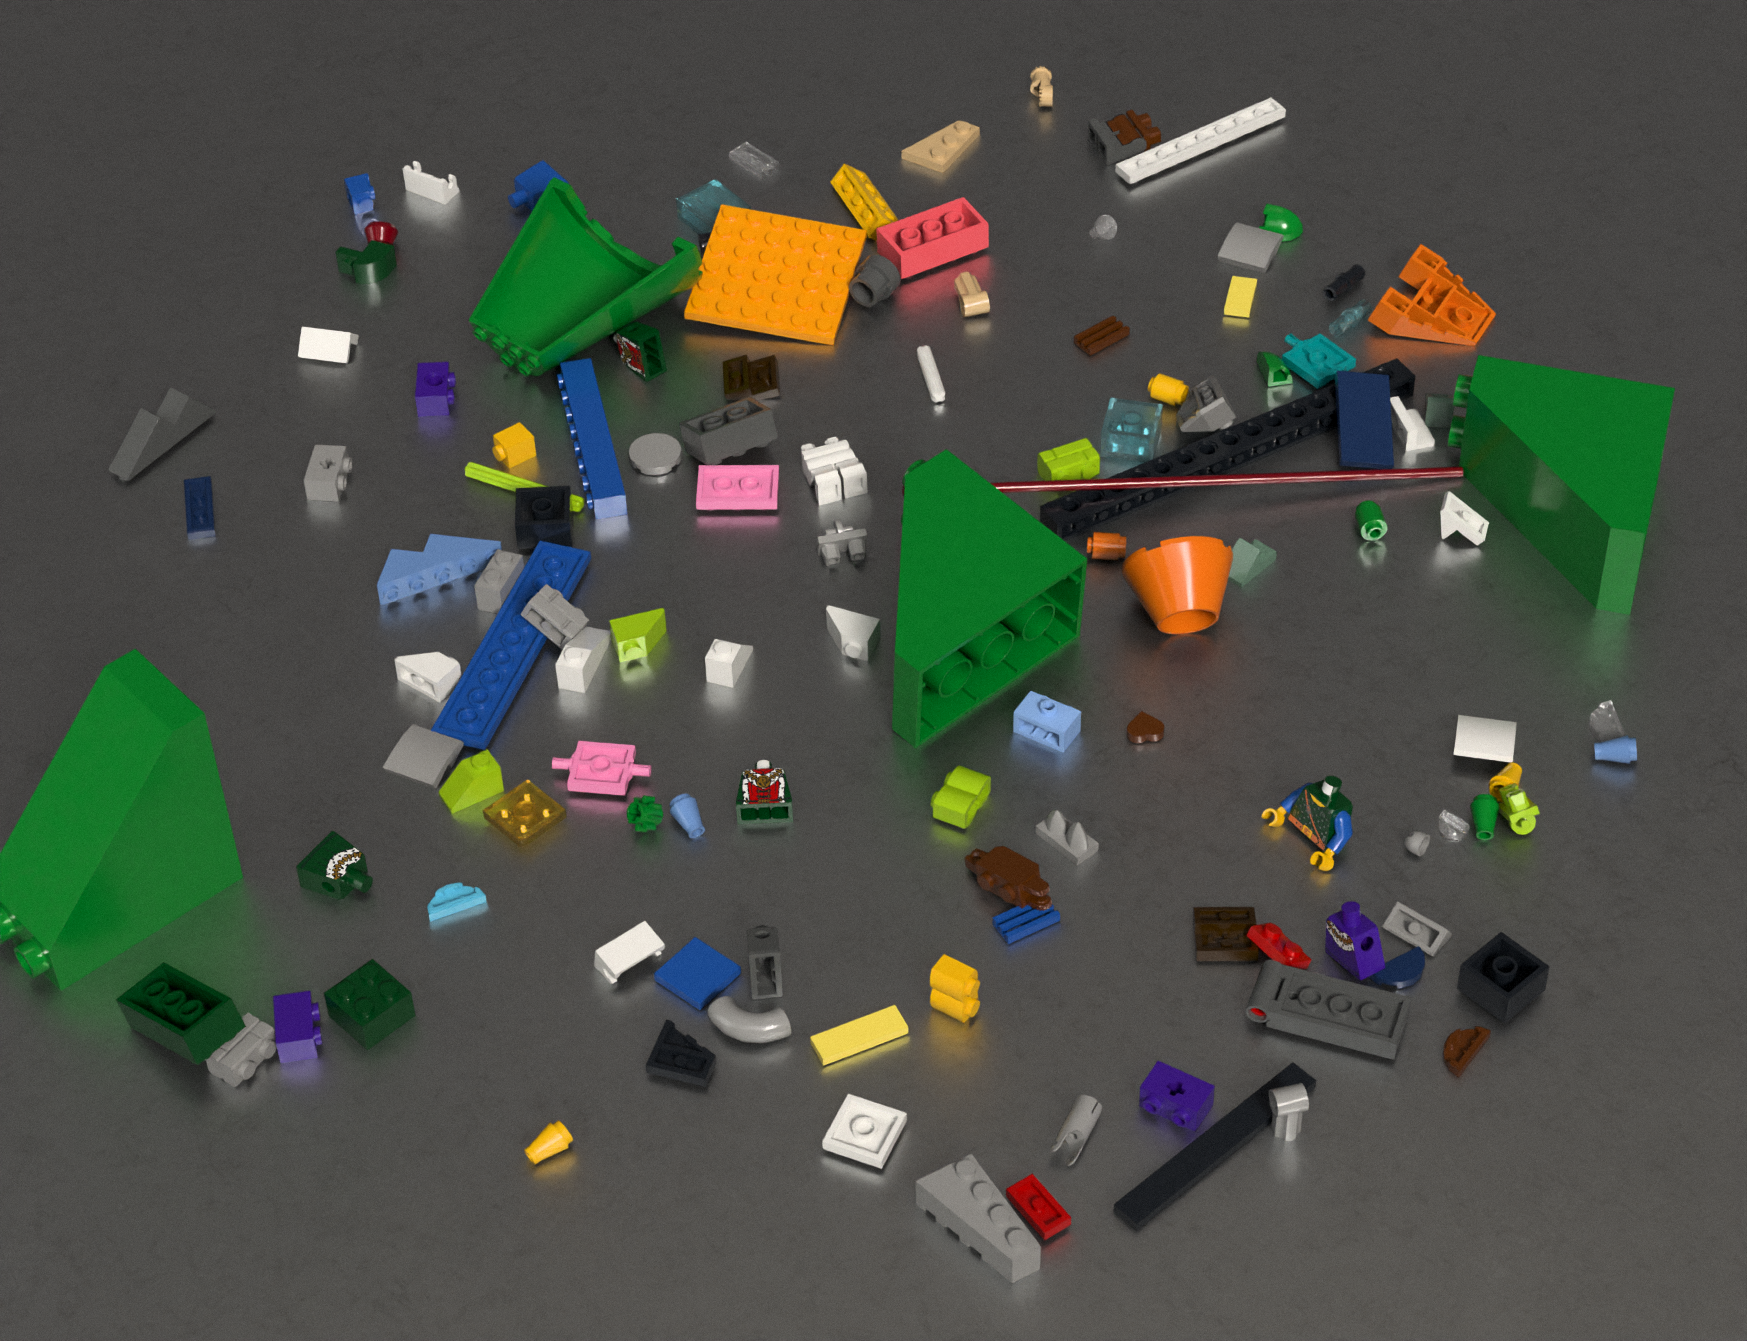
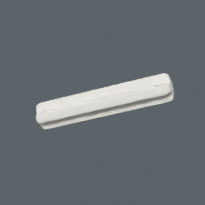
(931, 374)

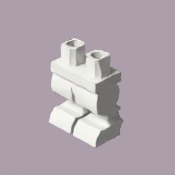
(833, 470)

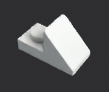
(1460, 517)

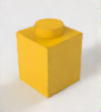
(514, 445)

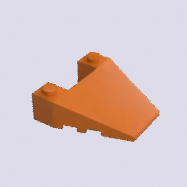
(1441, 308)

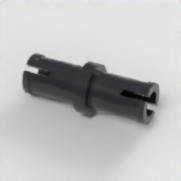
(1344, 282)

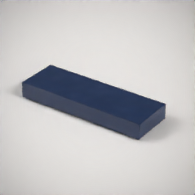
(199, 508)

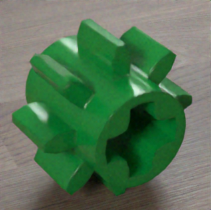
(644, 813)

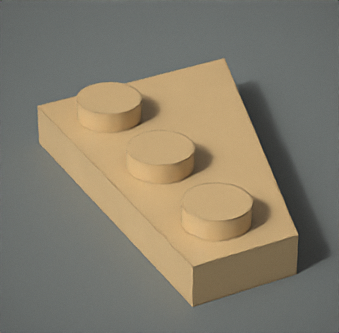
(942, 147)

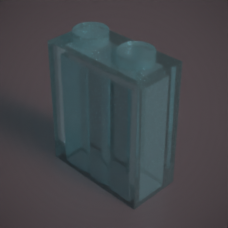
(701, 206)

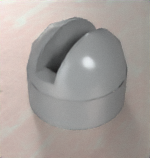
(1417, 842)

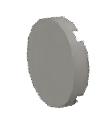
(655, 453)

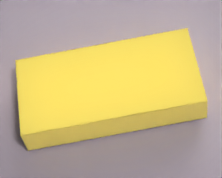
(1240, 296)

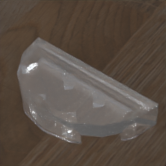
(1605, 723)

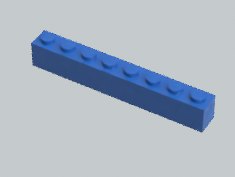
(592, 439)

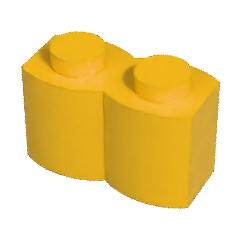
(954, 988)

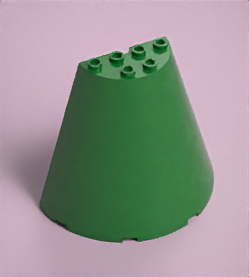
(571, 286)

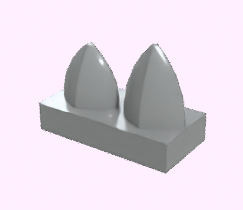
(1067, 837)

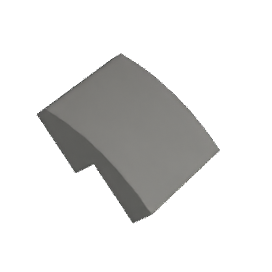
(1250, 247)
(423, 756)

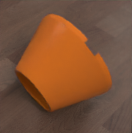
(1180, 582)

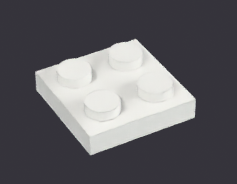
(864, 1131)

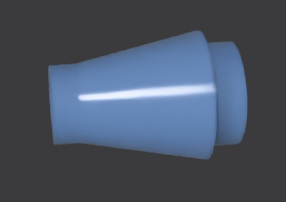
(1617, 750)
(686, 813)

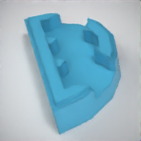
(453, 899)

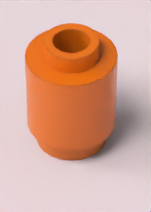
(1106, 546)

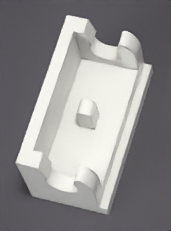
(428, 185)
(627, 951)

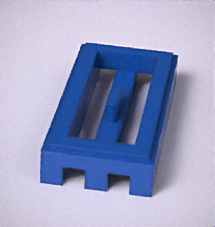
(1023, 917)

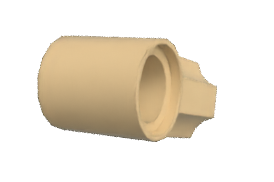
(971, 298)

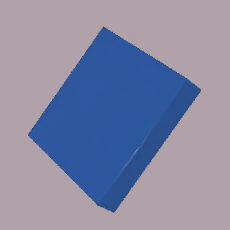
(697, 973)

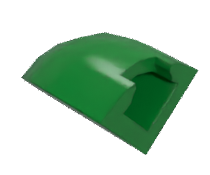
(1282, 221)
(1273, 369)

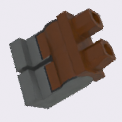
(1122, 136)

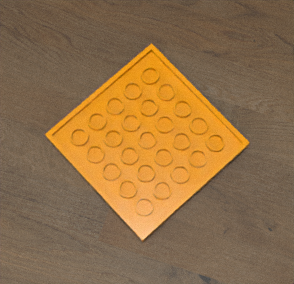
(776, 274)

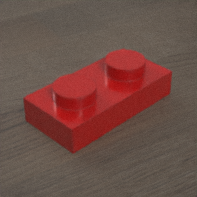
(1278, 946)
(1038, 1206)

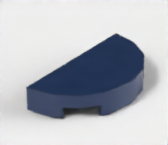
(1402, 970)

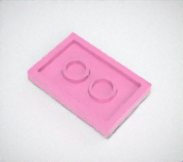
(737, 487)

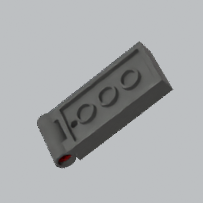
(1329, 1009)

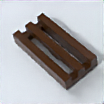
(1099, 334)

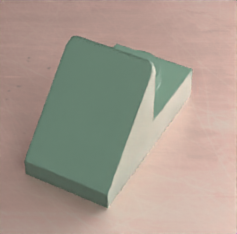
(1439, 410)
(1249, 560)

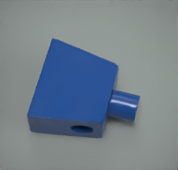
(532, 184)

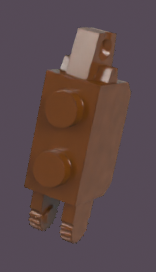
(1010, 877)

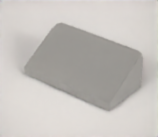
(1416, 929)

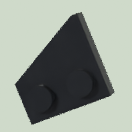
(680, 1057)

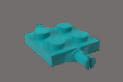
(1316, 359)

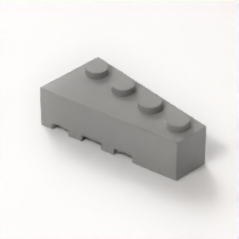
(981, 1217)

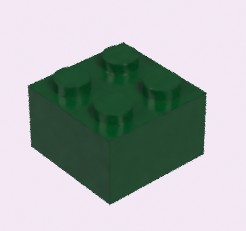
(369, 1004)

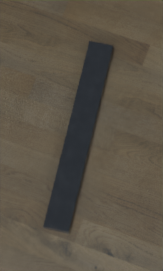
(1206, 1151)

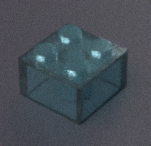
(1131, 430)

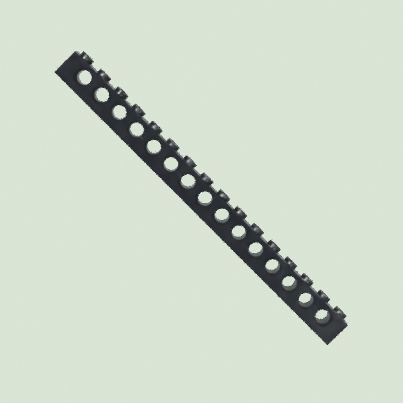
(1212, 455)

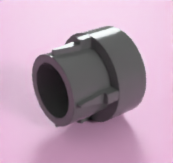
(874, 280)

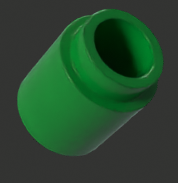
(1370, 520)

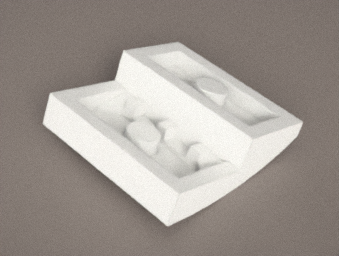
(1485, 738)

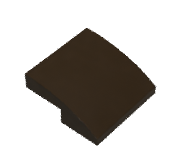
(751, 379)
(1222, 934)

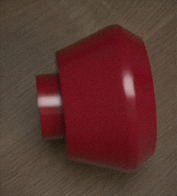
(381, 232)

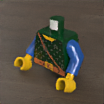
(1321, 815)

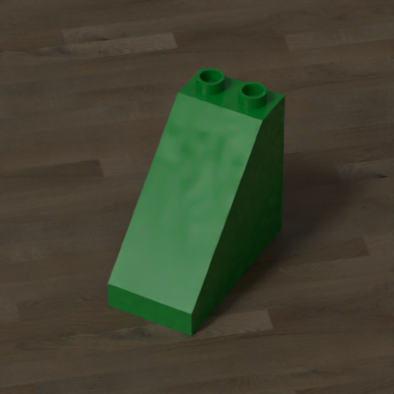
(1567, 465)
(977, 595)
(117, 829)

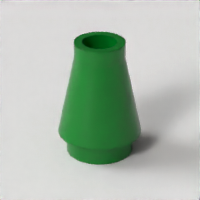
(1484, 815)

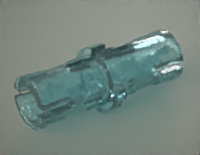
(1350, 318)

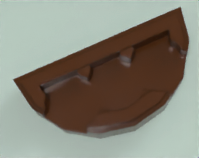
(1463, 1047)

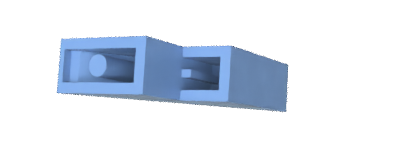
(442, 561)

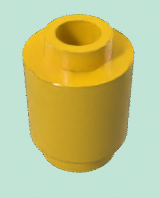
(1168, 389)

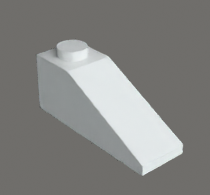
(581, 659)

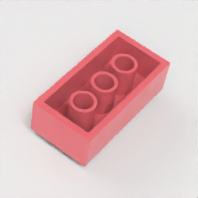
(933, 237)

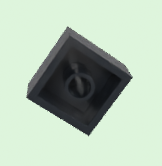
(543, 516)
(1503, 977)

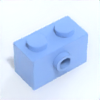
(1047, 721)

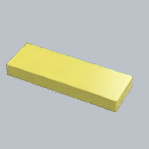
(859, 1035)

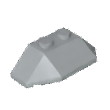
(1205, 408)

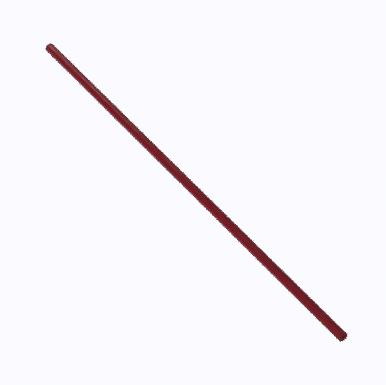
(1231, 479)

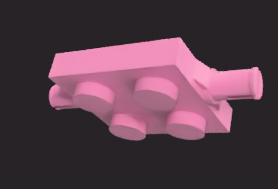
(601, 768)

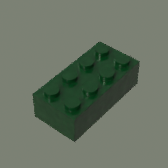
(181, 1013)

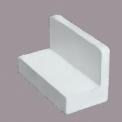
(326, 344)
(1409, 427)

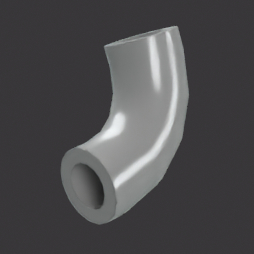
(746, 1025)

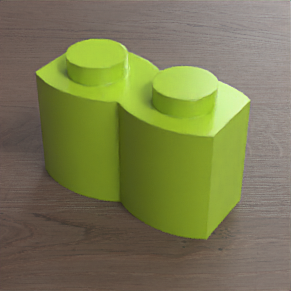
(961, 796)

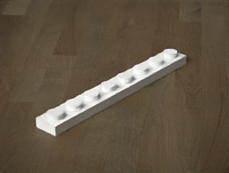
(1200, 140)

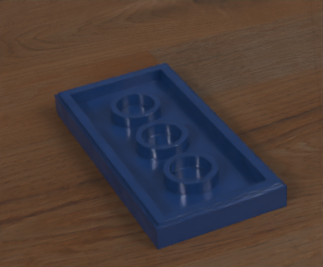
(1364, 420)

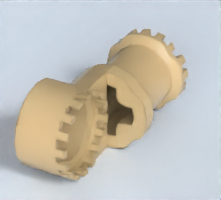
(1041, 86)

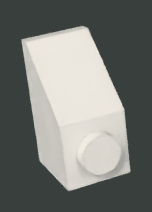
(853, 632)
(726, 661)
(429, 673)

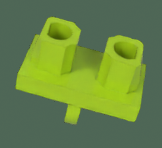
(1518, 809)

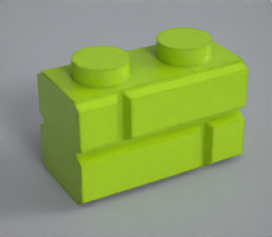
(1069, 462)

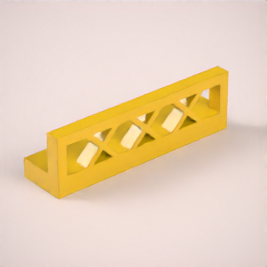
(862, 199)

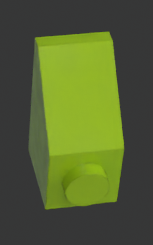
(637, 633)
(472, 782)

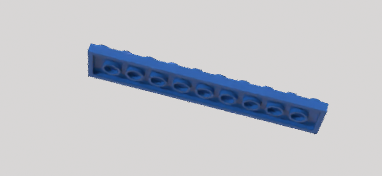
(508, 648)

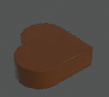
(1145, 728)

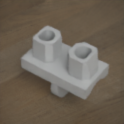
(841, 540)

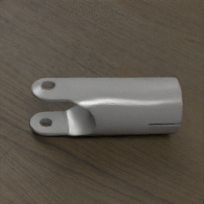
(1078, 1126)

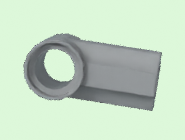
(1287, 1108)

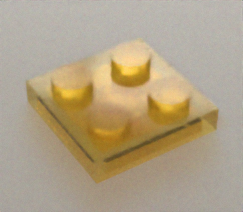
(524, 813)

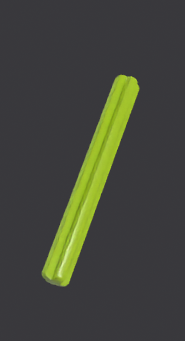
(509, 481)

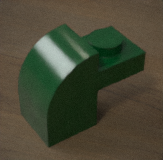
(367, 266)

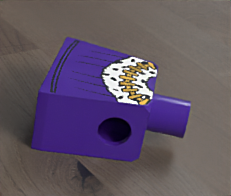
(1354, 941)

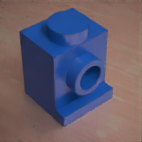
(360, 193)

